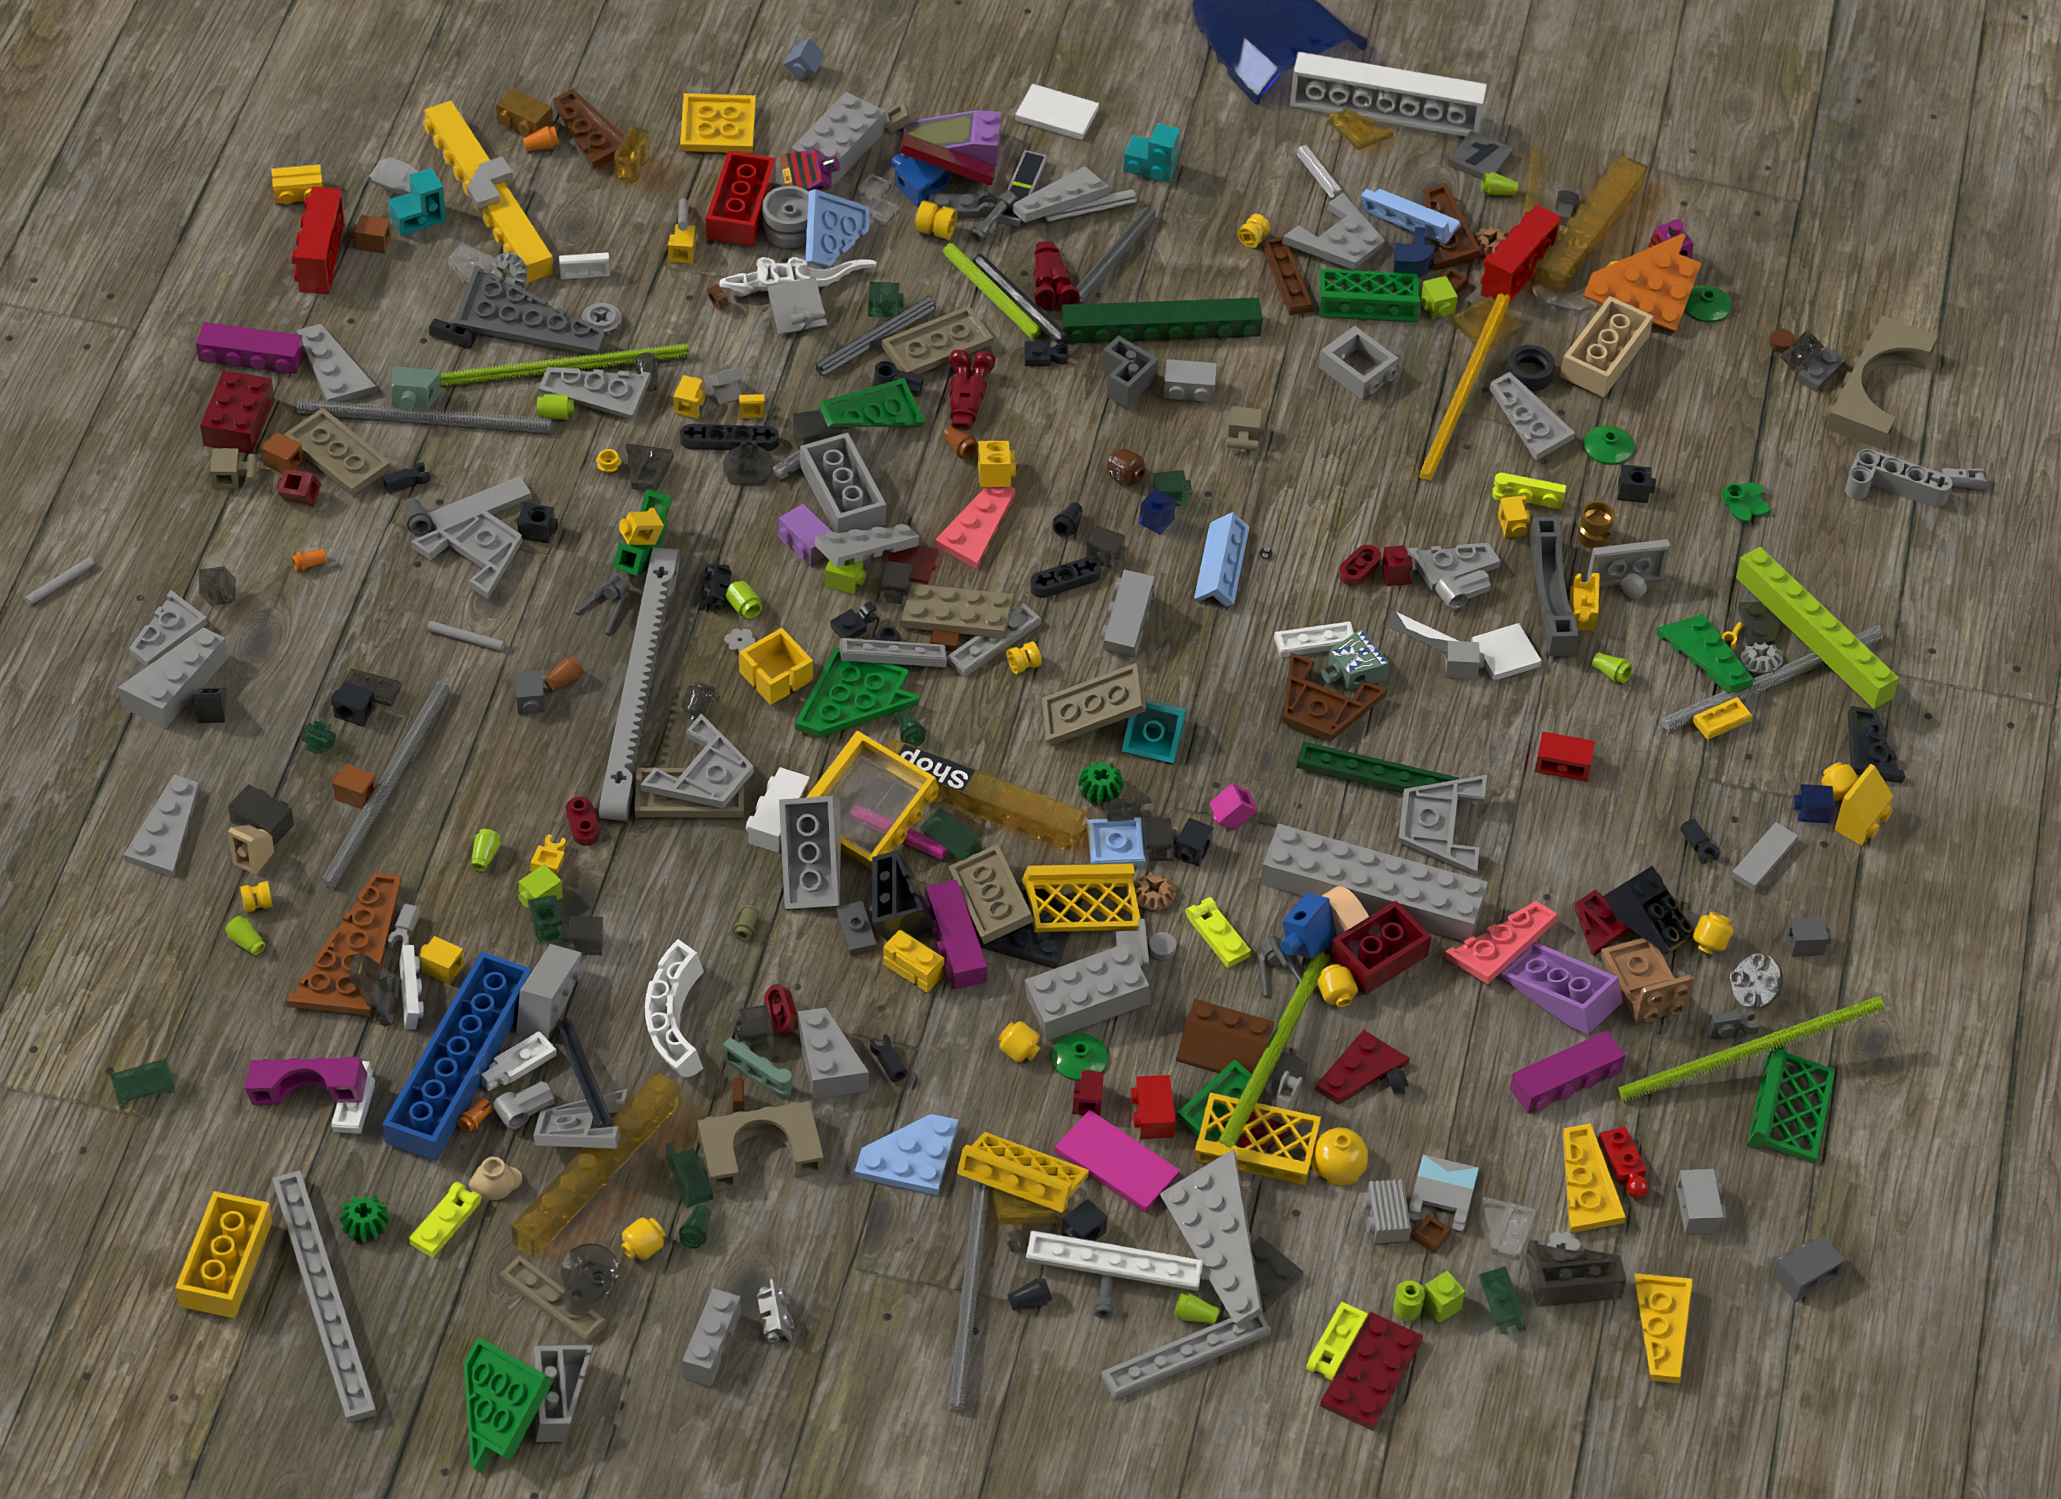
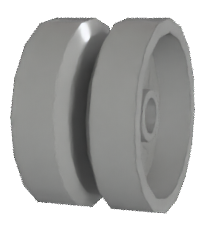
(786, 216)

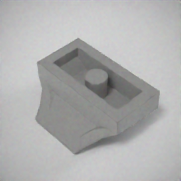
(392, 175)

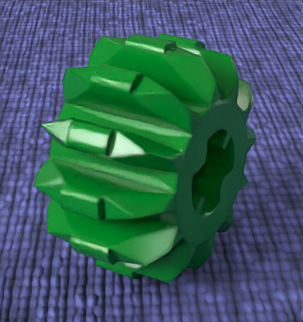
(1100, 782)
(364, 1218)

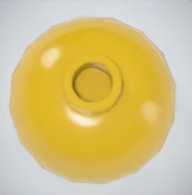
(1340, 1156)

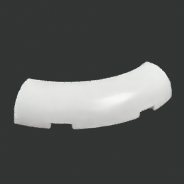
(663, 1006)

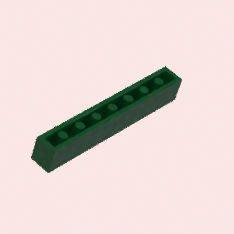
(1162, 320)

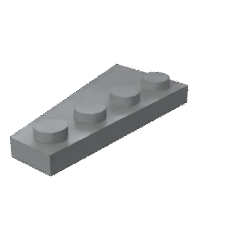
(1062, 194)
(333, 368)
(1531, 418)
(857, 543)
(162, 833)

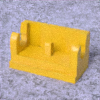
(1585, 601)

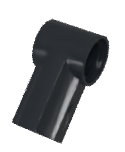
(887, 372)

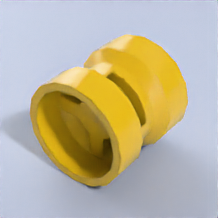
(1254, 230)
(1024, 657)
(262, 895)

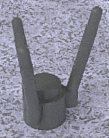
(613, 589)
(1274, 956)

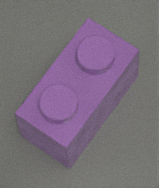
(799, 531)

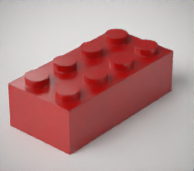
(738, 198)
(319, 240)
(1516, 256)

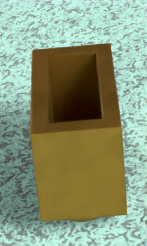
(523, 113)

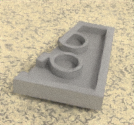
(1457, 562)

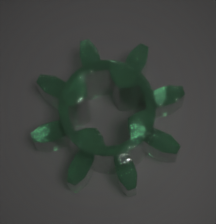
(318, 737)

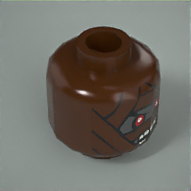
(1126, 467)

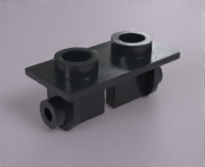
(715, 576)

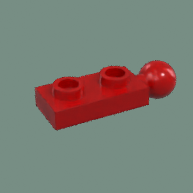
(1625, 1160)

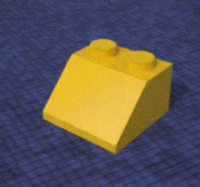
(1865, 807)

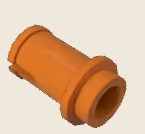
(309, 559)
(469, 1120)

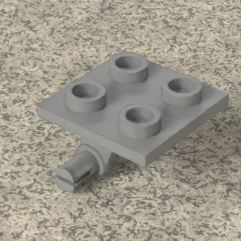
(797, 306)

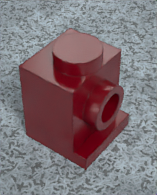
(299, 487)
(1396, 566)
(1088, 1093)

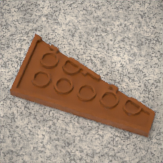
(362, 930)

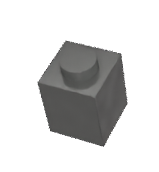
(529, 692)
(1808, 936)

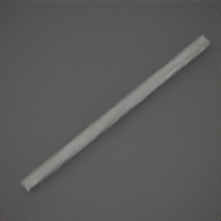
(426, 417)
(1762, 682)
(385, 785)
(968, 1297)

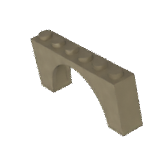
(1888, 344)

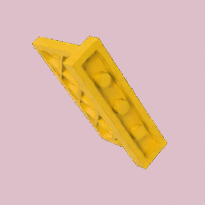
(1077, 877)
(1257, 1161)
(1010, 1174)

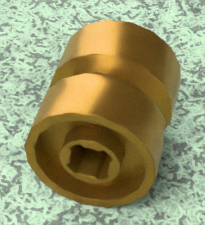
(1596, 524)

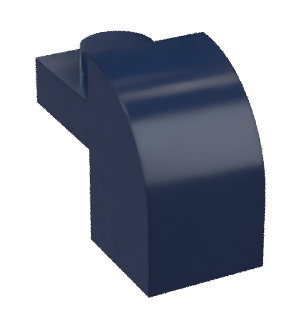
(1414, 257)

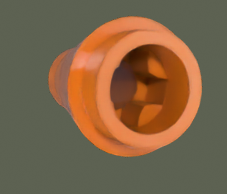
(541, 140)

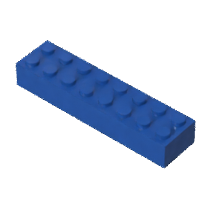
(456, 1057)

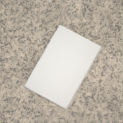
(1057, 111)

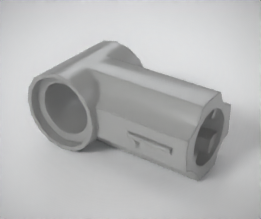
(1457, 591)
(516, 1108)

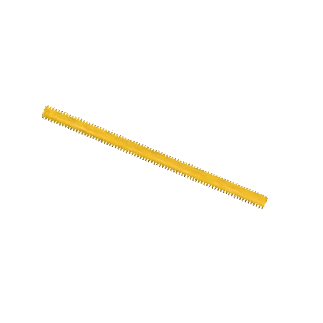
(1464, 387)

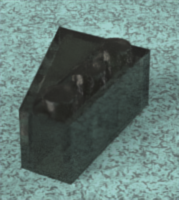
(1573, 1276)

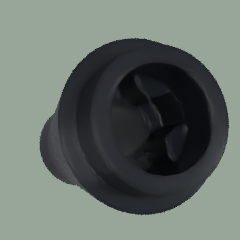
(1067, 521)
(1030, 1295)

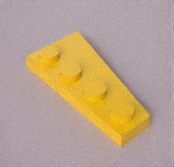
(1664, 1320)

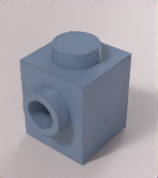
(804, 59)

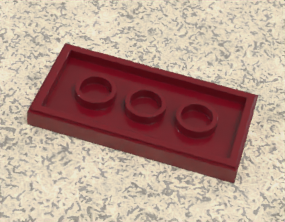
(947, 159)

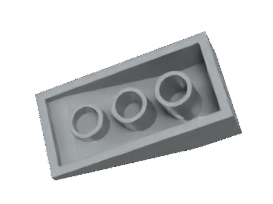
(811, 851)

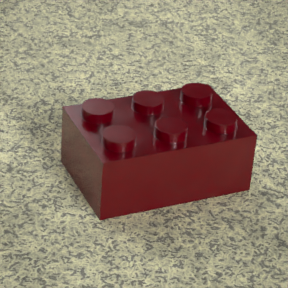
(237, 411)
(1381, 947)

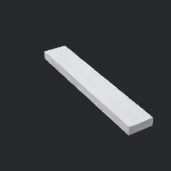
(1114, 1260)

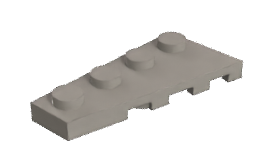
(607, 392)

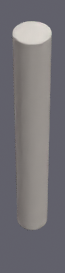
(683, 214)
(59, 581)
(466, 635)

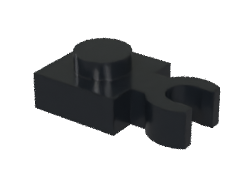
(1040, 353)

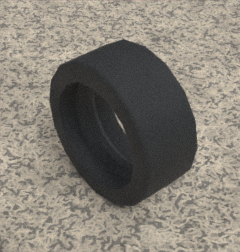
(1536, 355)

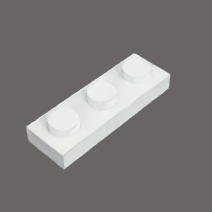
(410, 987)

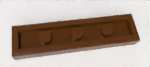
(1287, 276)

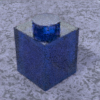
(1157, 511)
(1814, 803)

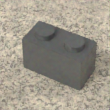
(1808, 1267)

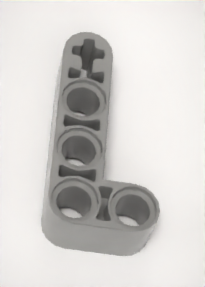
(1896, 477)

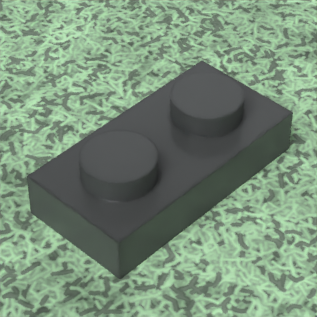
(1821, 369)

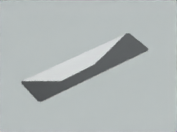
(1419, 631)

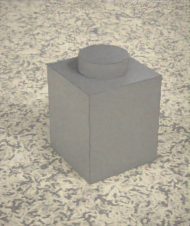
(1463, 660)

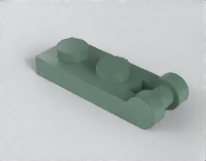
(757, 1068)

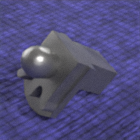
(1567, 203)

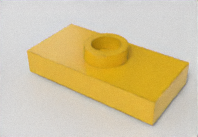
(1722, 718)

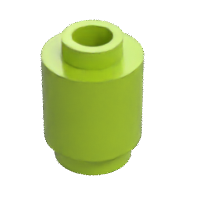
(555, 406)
(744, 599)
(1408, 1300)

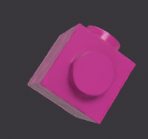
(1233, 807)

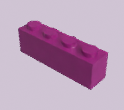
(250, 347)
(955, 935)
(1567, 1072)

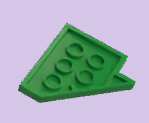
(853, 694)
(499, 1401)

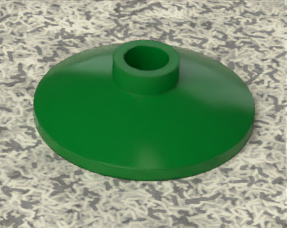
(1708, 304)
(1608, 445)
(1070, 1063)

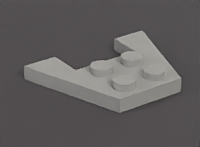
(1345, 243)
(480, 540)
(711, 776)
(1430, 816)
(575, 1127)

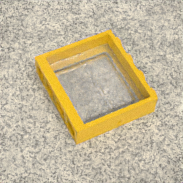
(877, 797)

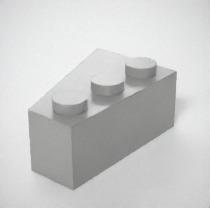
(1128, 612)
(548, 991)
(828, 1056)
(568, 1369)

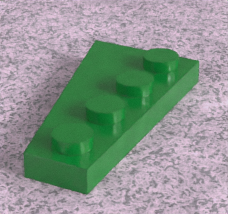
(875, 406)
(1707, 650)

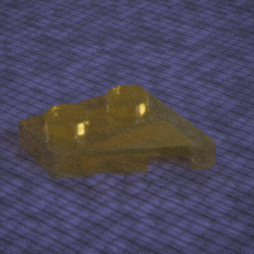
(1358, 129)

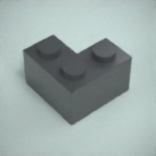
(1129, 370)

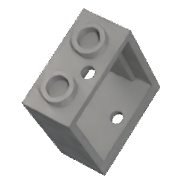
(1354, 339)

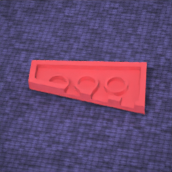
(974, 527)
(1502, 943)

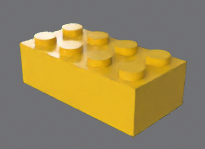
(224, 1254)

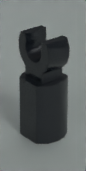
(406, 478)
(1699, 840)
(889, 1059)

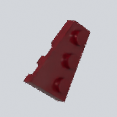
(1359, 1066)

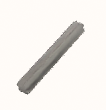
(1107, 202)

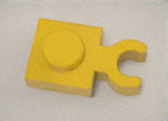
(551, 855)

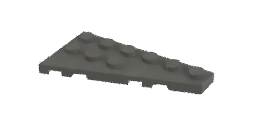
(521, 316)

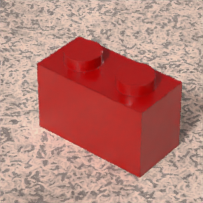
(1564, 756)
(1154, 1107)

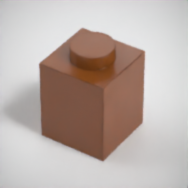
(372, 234)
(282, 453)
(353, 786)

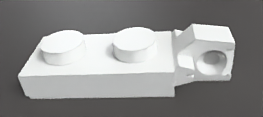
(518, 1061)
(352, 1115)

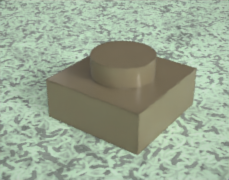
(897, 117)

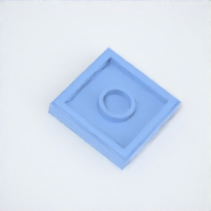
(1116, 842)

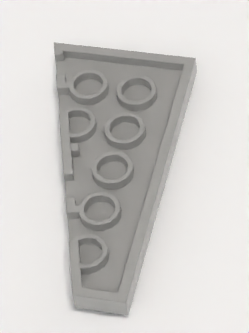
(1216, 1226)

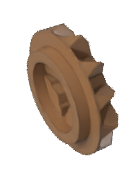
(1487, 235)
(1154, 900)

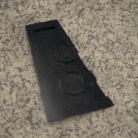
(1870, 746)

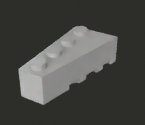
(171, 681)

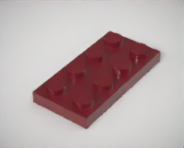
(1371, 1371)

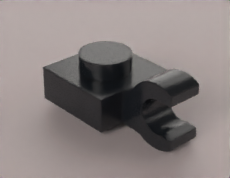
(853, 624)

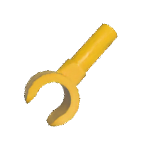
(1732, 636)

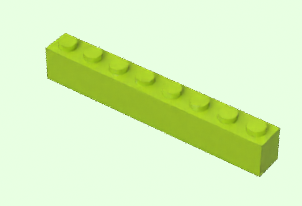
(1817, 627)

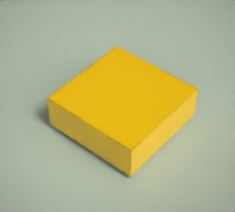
(751, 406)

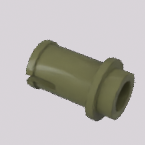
(745, 927)

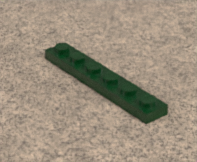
(1365, 768)

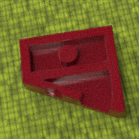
(1598, 922)

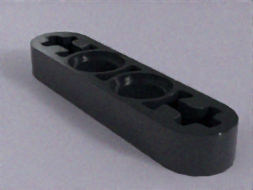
(729, 435)

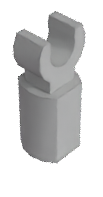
(405, 925)

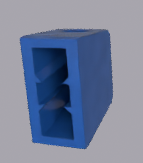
(919, 178)
(1309, 927)

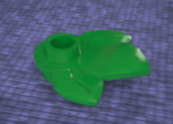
(1744, 500)

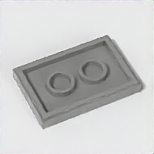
(1640, 558)

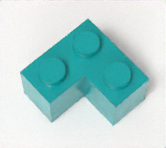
(1154, 156)
(421, 206)

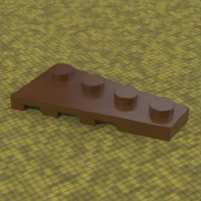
(590, 130)
(1462, 244)

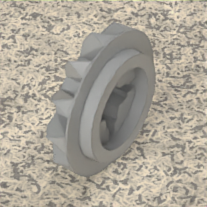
(517, 269)
(602, 311)
(1761, 664)

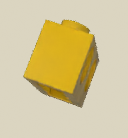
(995, 464)

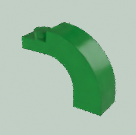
(636, 558)

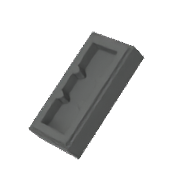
(856, 928)

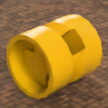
(936, 220)

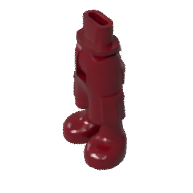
(1052, 275)
(968, 393)

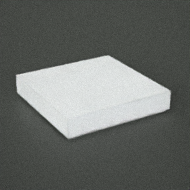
(1507, 652)

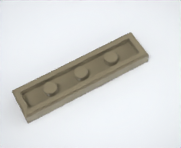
(548, 1297)

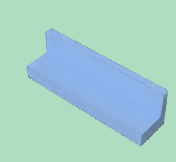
(1409, 214)
(1222, 559)

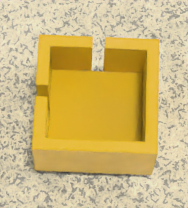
(776, 666)

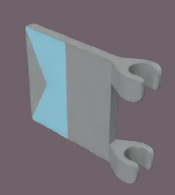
(1444, 1186)

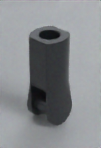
(453, 333)

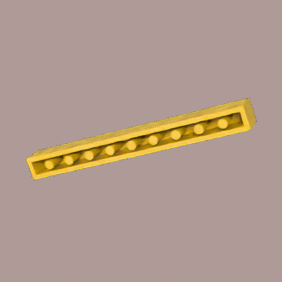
(505, 217)

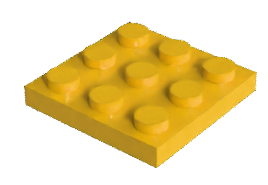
(718, 123)

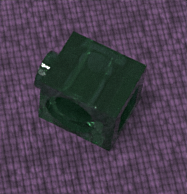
(884, 299)
(546, 918)

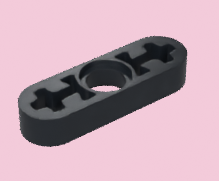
(1057, 586)

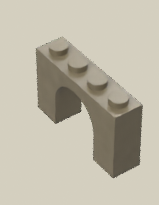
(788, 1123)

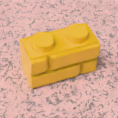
(295, 183)
(913, 961)

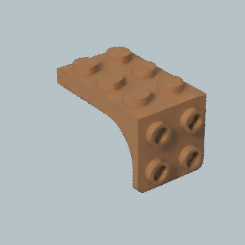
(1646, 980)

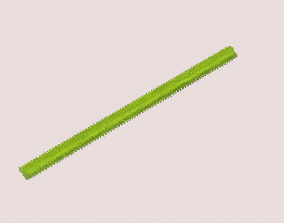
(538, 367)
(1754, 1046)
(1273, 1051)

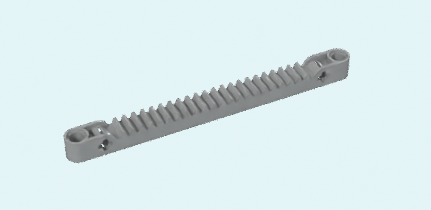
(659, 585)

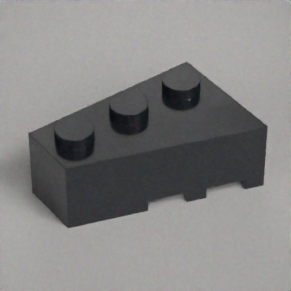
(897, 898)

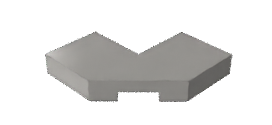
(481, 185)

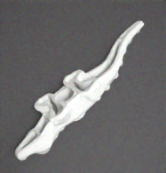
(795, 269)

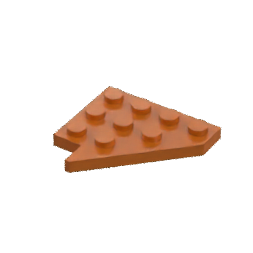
(1650, 281)

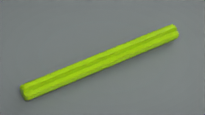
(992, 291)

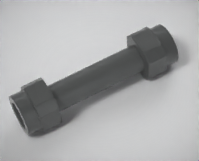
(982, 230)
(1104, 1302)

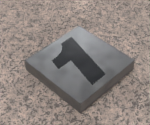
(1480, 155)

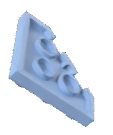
(832, 227)
(910, 1156)

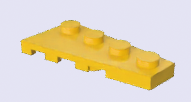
(1589, 1186)

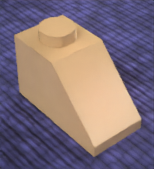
(250, 847)

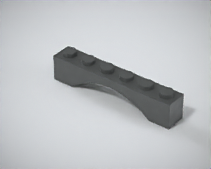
(1557, 615)

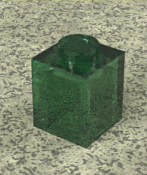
(1173, 484)

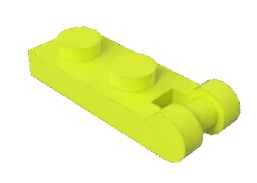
(1536, 491)
(1218, 932)
(445, 1220)
(1336, 1340)

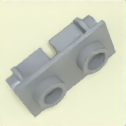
(780, 1322)

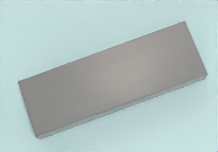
(1764, 856)

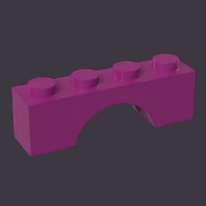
(272, 1080)

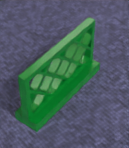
(1376, 304)
(1767, 1103)

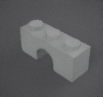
(706, 1345)

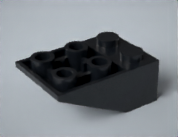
(1650, 910)

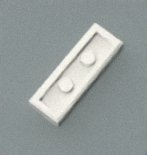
(1312, 639)

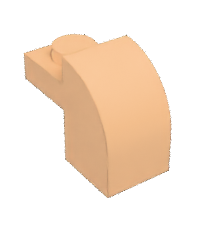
(1345, 909)

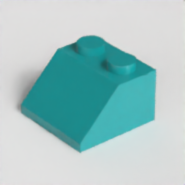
(1156, 731)

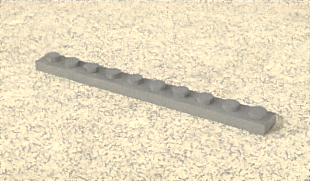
(324, 1297)

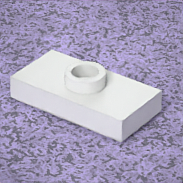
(584, 265)

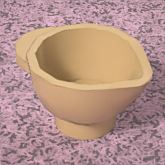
(495, 1179)

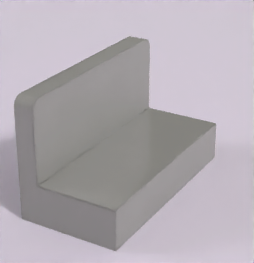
(1138, 944)

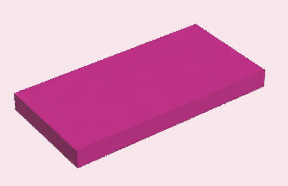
(1117, 1161)

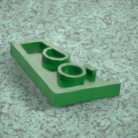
(1229, 1083)

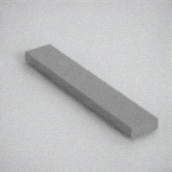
(1182, 1355)

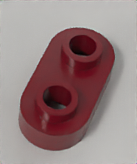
(1356, 568)
(580, 819)
(781, 1009)

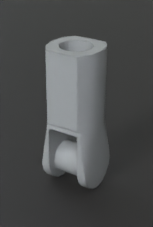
(1968, 478)
(1286, 1099)

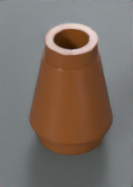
(961, 443)
(563, 674)

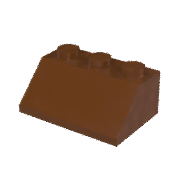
(1220, 1035)

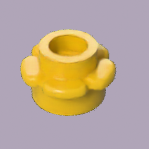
(608, 460)

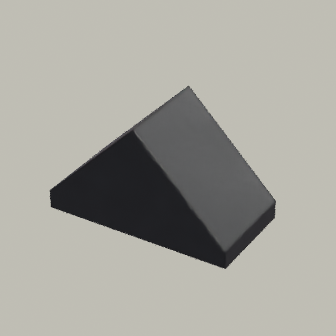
(210, 705)

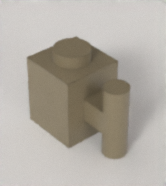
(1245, 428)
(227, 468)

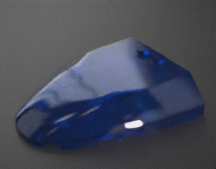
(1264, 37)

